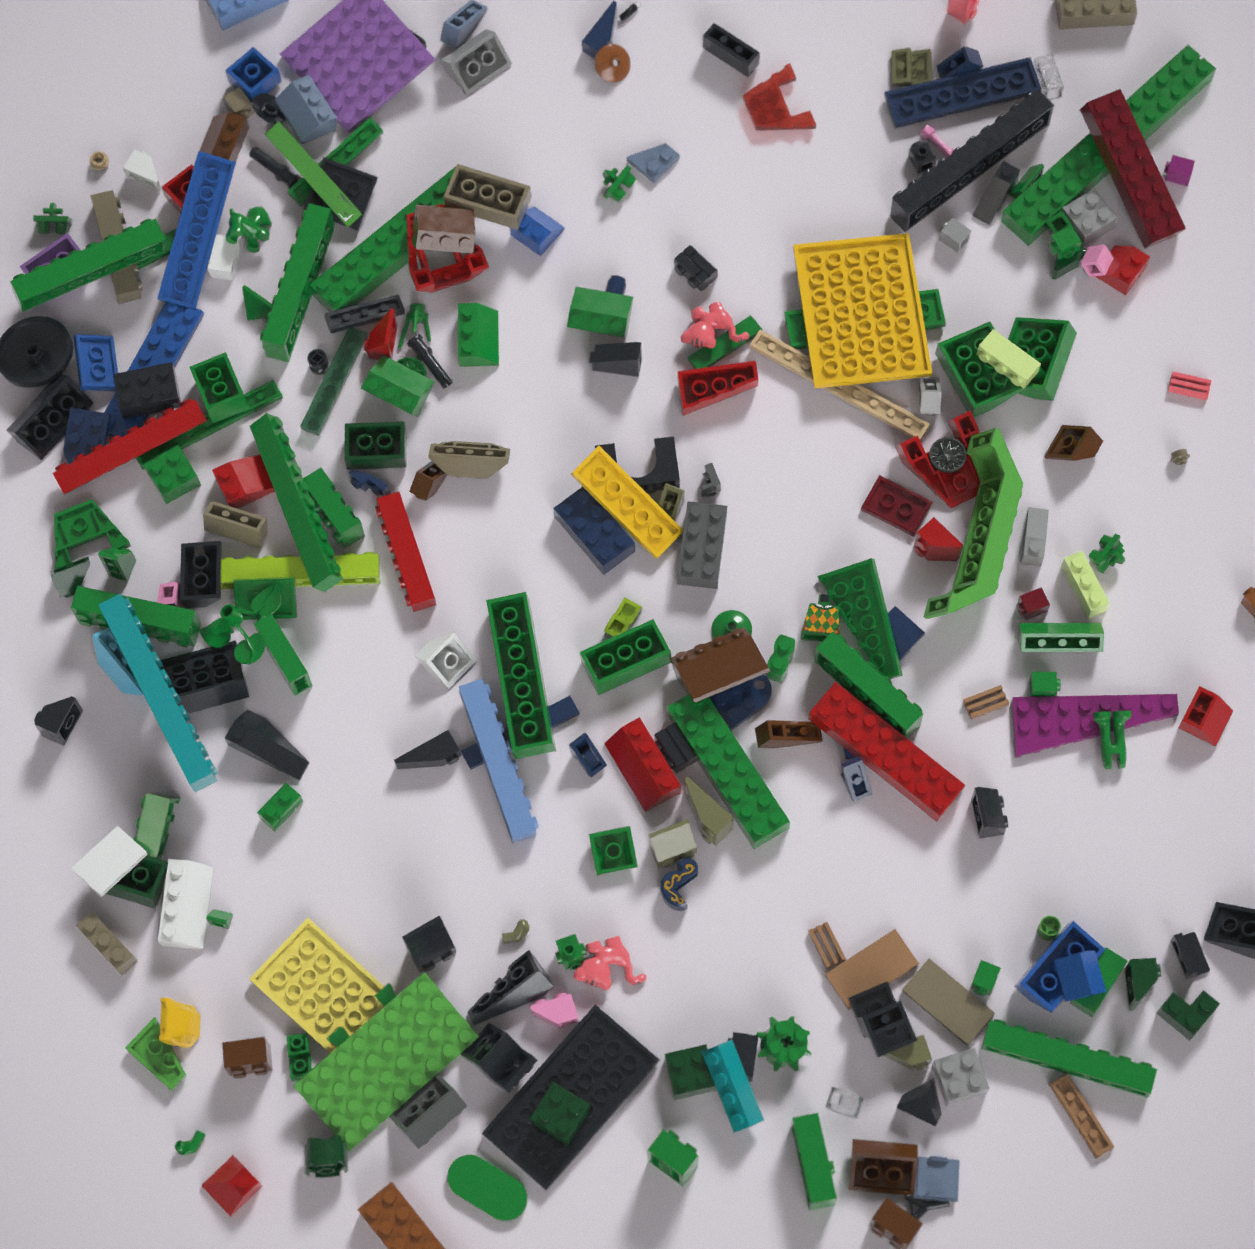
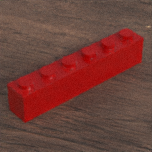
(406, 552)

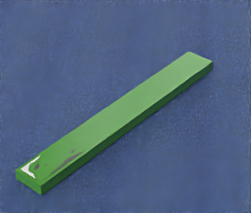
(313, 174)

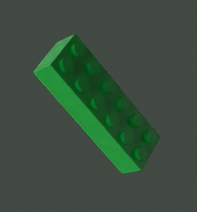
(159, 620)
(867, 685)

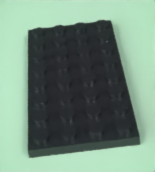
(593, 1063)

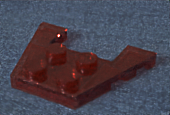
(769, 108)

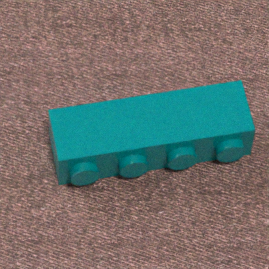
(733, 1086)

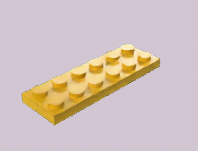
(627, 502)

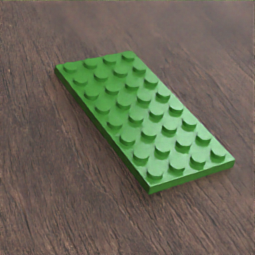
(386, 1061)

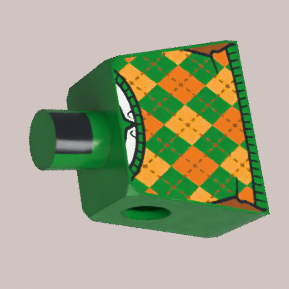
(821, 620)

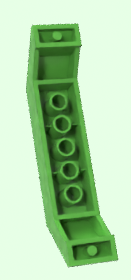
(988, 527)

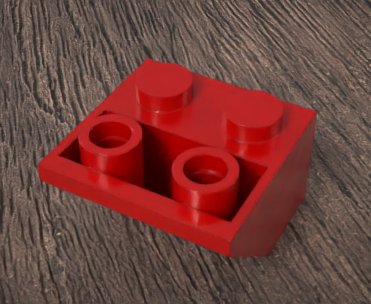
(1206, 716)

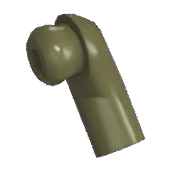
(518, 934)

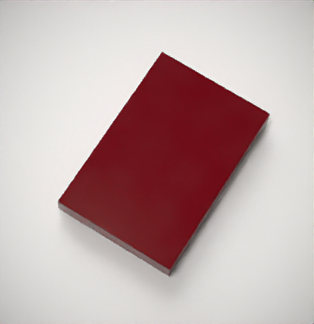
(896, 505)

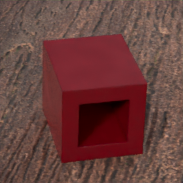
(1033, 603)

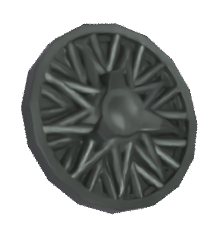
(947, 455)

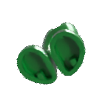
(1119, 746)

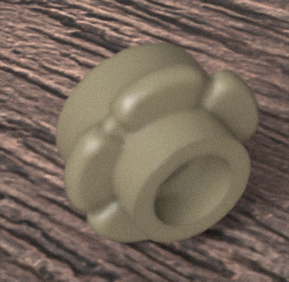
(1180, 456)

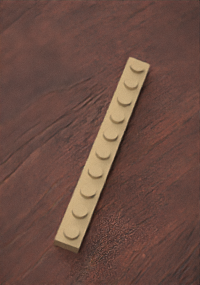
(853, 394)

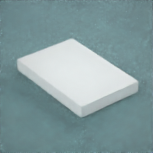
(109, 861)

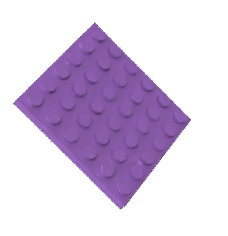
(358, 58)

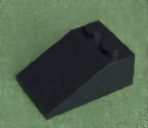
(1232, 929)
(429, 944)

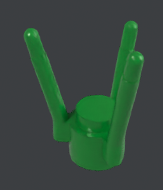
(416, 315)

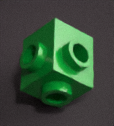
(570, 952)

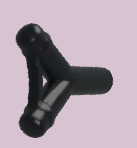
(924, 1205)

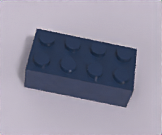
(594, 530)

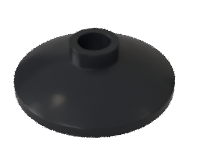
(266, 109)

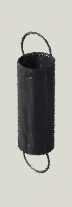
(628, 12)

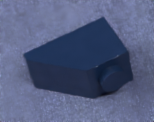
(960, 62)

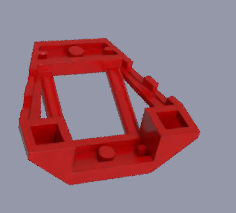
(445, 277)

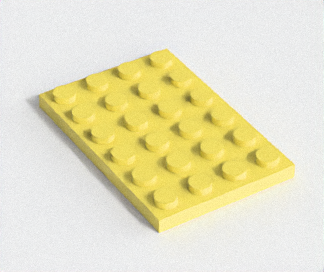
(318, 984)

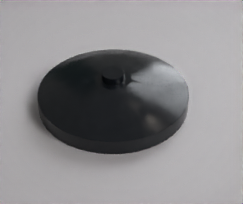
(35, 351)

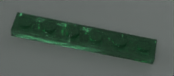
(333, 381)

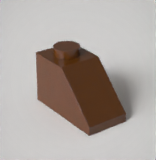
(427, 481)

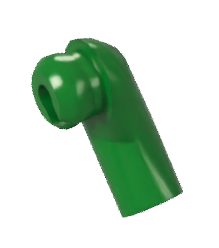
(190, 1146)

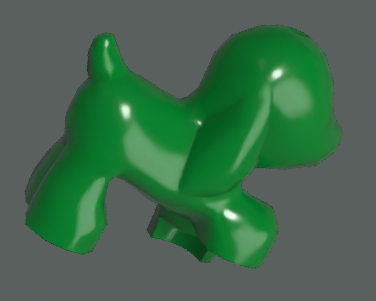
(252, 227)

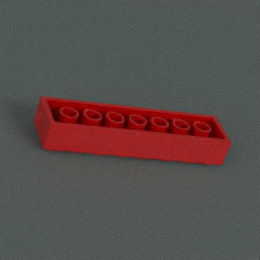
(886, 751)

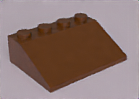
(719, 664)

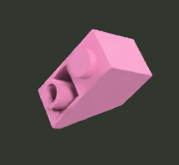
(557, 1011)

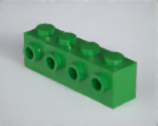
(1061, 637)

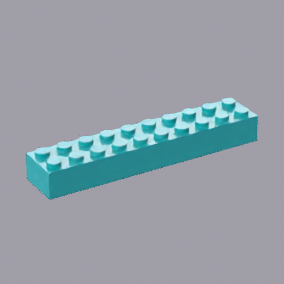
(160, 697)

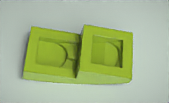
(623, 617)

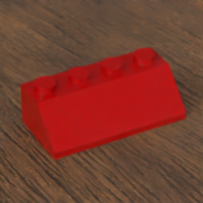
(643, 765)

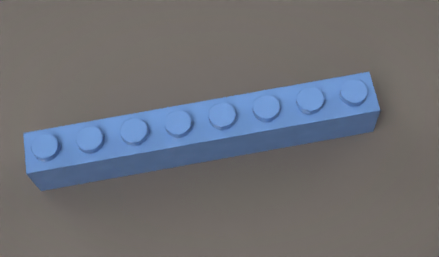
(497, 760)

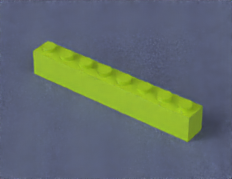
(354, 569)

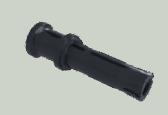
(280, 171)
(425, 354)

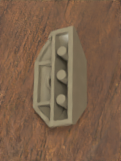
(469, 458)

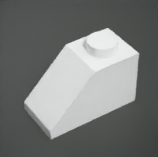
(142, 170)

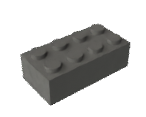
(702, 545)

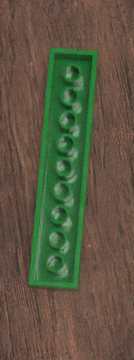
(374, 258)

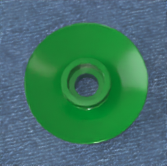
(729, 617)

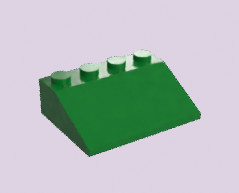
(1049, 344)
(974, 381)

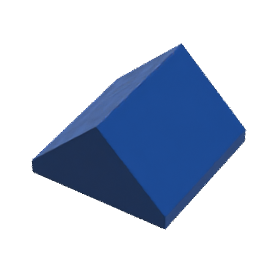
(1079, 975)

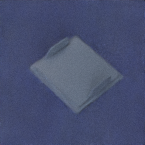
(937, 1179)

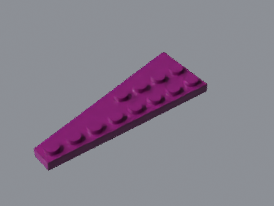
(1061, 720)

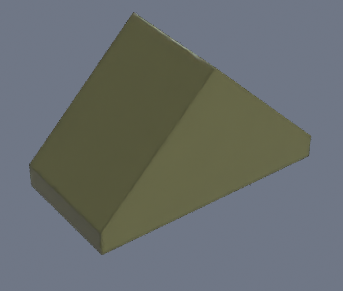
(672, 500)

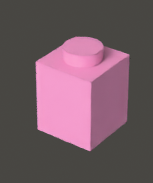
(1097, 260)

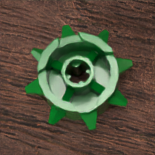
(773, 1049)

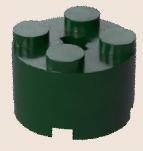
(325, 1157)

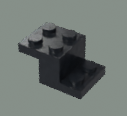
(882, 1019)
(499, 1057)

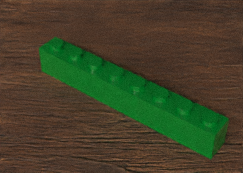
(1069, 1058)

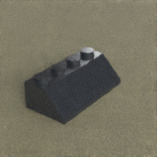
(47, 416)

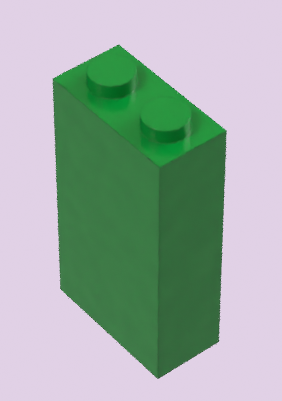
(283, 654)

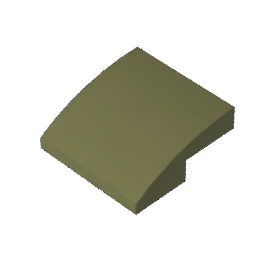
(911, 67)

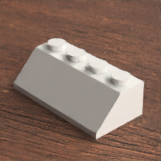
(185, 904)

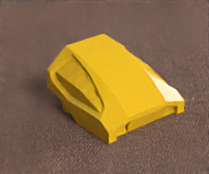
(179, 1023)

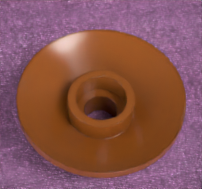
(605, 66)

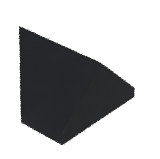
(922, 1103)

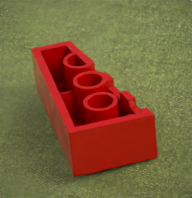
(713, 384)

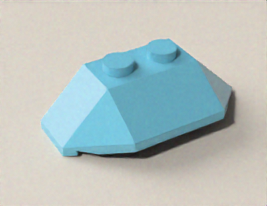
(114, 663)

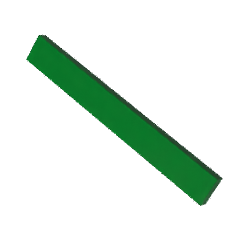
(256, 400)

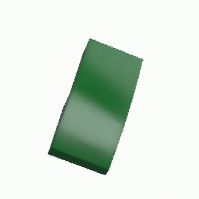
(299, 1055)

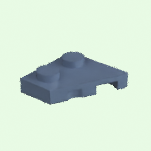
(654, 161)

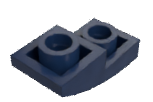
(365, 481)

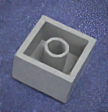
(1090, 216)
(960, 1076)

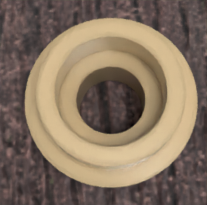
(96, 156)

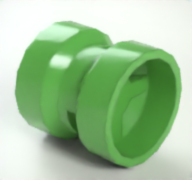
(1049, 923)

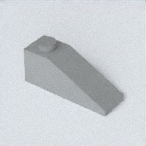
(1035, 537)

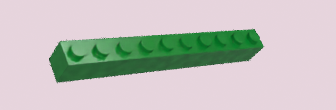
(296, 502)

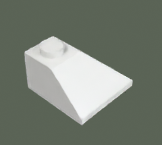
(446, 658)

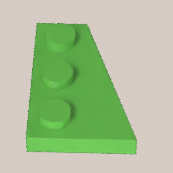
(157, 1055)

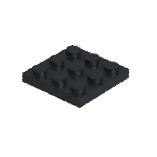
(352, 182)

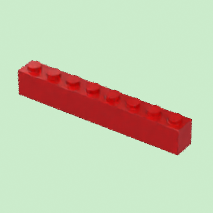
(129, 446)

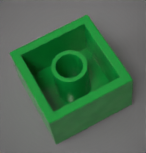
(172, 474)

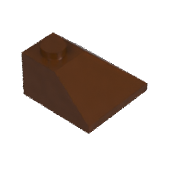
(1074, 443)

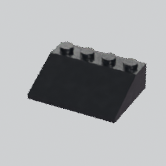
(208, 678)

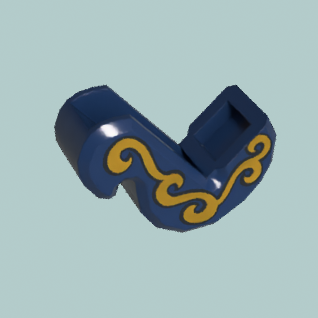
(676, 880)

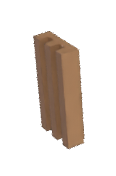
(1001, 695)
(835, 961)

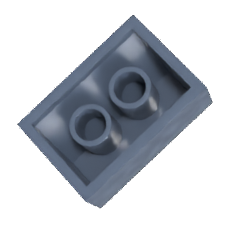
(306, 110)

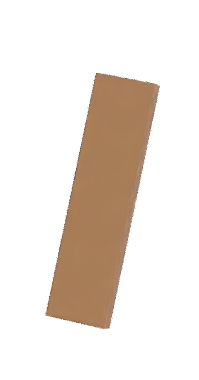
(1081, 1115)

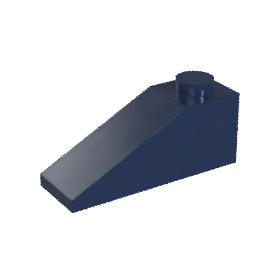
(601, 32)

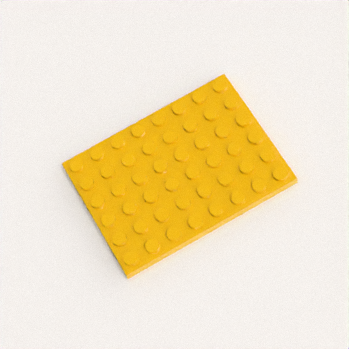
(862, 310)

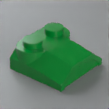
(613, 850)

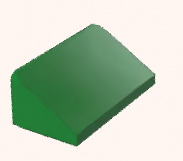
(1027, 180)

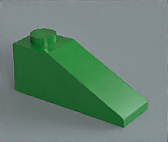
(118, 562)

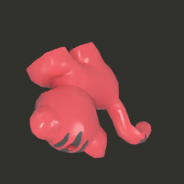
(702, 332)
(596, 970)

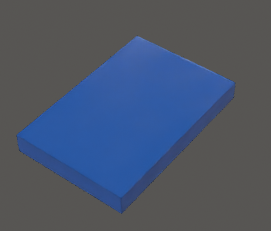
(95, 362)

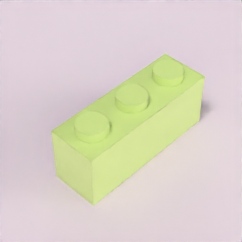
(1008, 359)
(1085, 584)

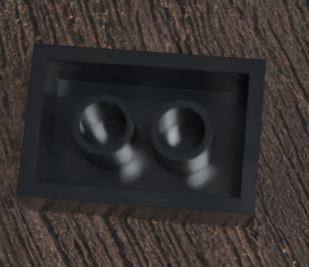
(147, 390)

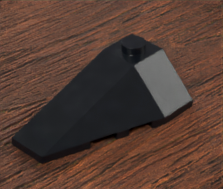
(263, 742)
(520, 986)

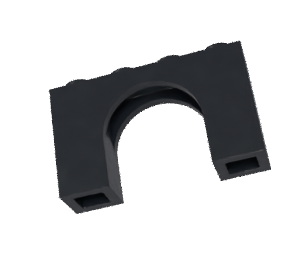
(665, 469)

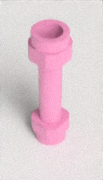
(929, 134)

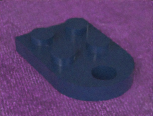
(85, 432)
(742, 701)

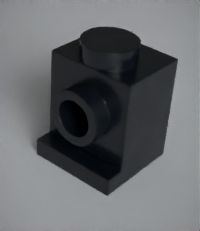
(921, 157)

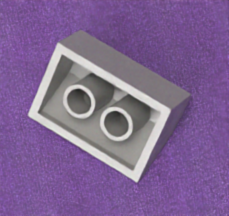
(476, 61)

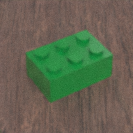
(219, 387)
(673, 1156)

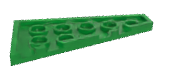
(863, 608)

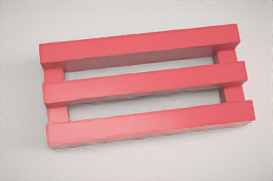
(1188, 382)

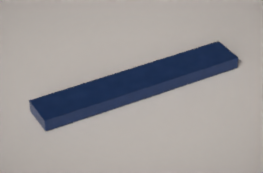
(559, 713)

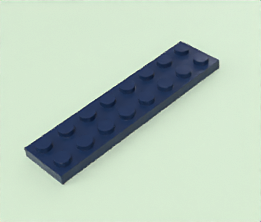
(962, 92)

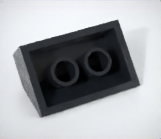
(200, 573)

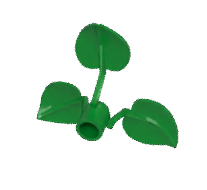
(252, 648)

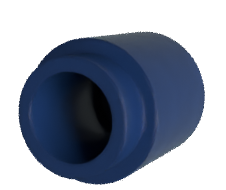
(616, 284)

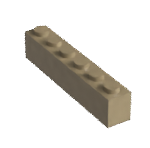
(111, 222)

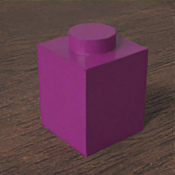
(1179, 170)

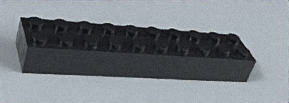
(971, 160)

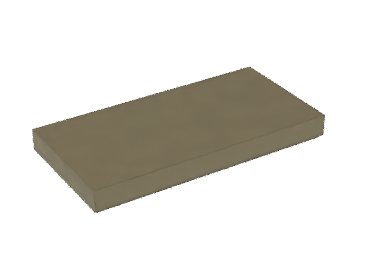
(948, 1002)

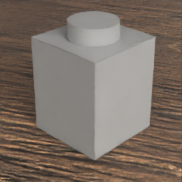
(954, 234)

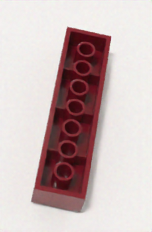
(1132, 168)

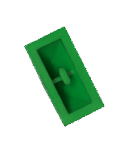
(255, 305)

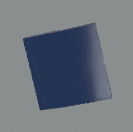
(904, 631)

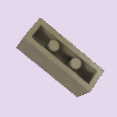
(235, 524)
(106, 943)

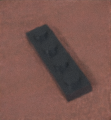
(363, 313)

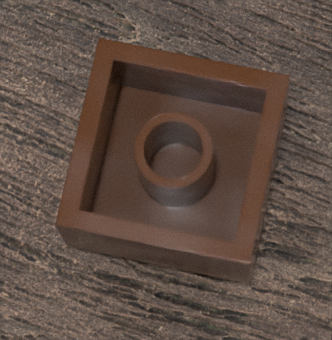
(247, 1057)
(895, 1224)

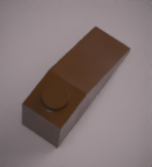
(787, 734)

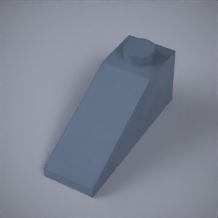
(461, 23)

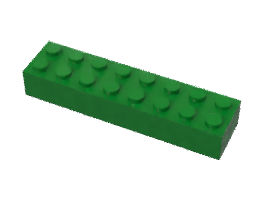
(88, 264)
(294, 288)
(521, 675)
(729, 770)

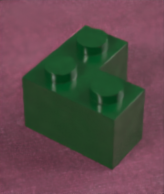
(1188, 1018)

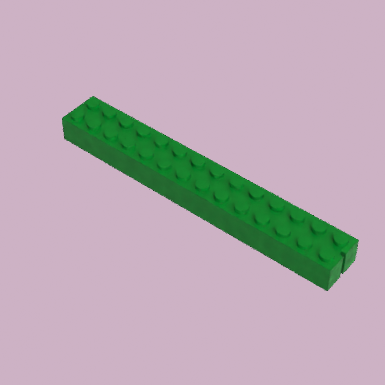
(1083, 165)

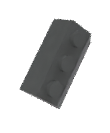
(428, 1111)

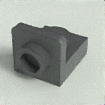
(712, 481)

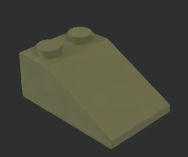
(711, 818)

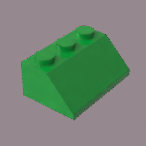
(600, 312)
(478, 335)
(398, 385)

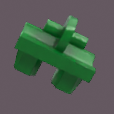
(614, 190)
(43, 221)
(1110, 554)

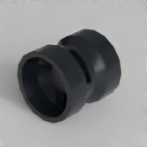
(319, 366)

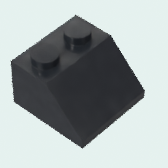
(58, 719)
(988, 812)

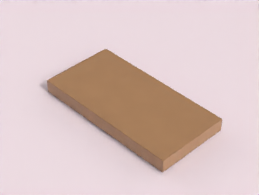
(878, 963)

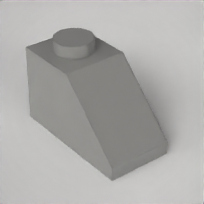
(929, 396)

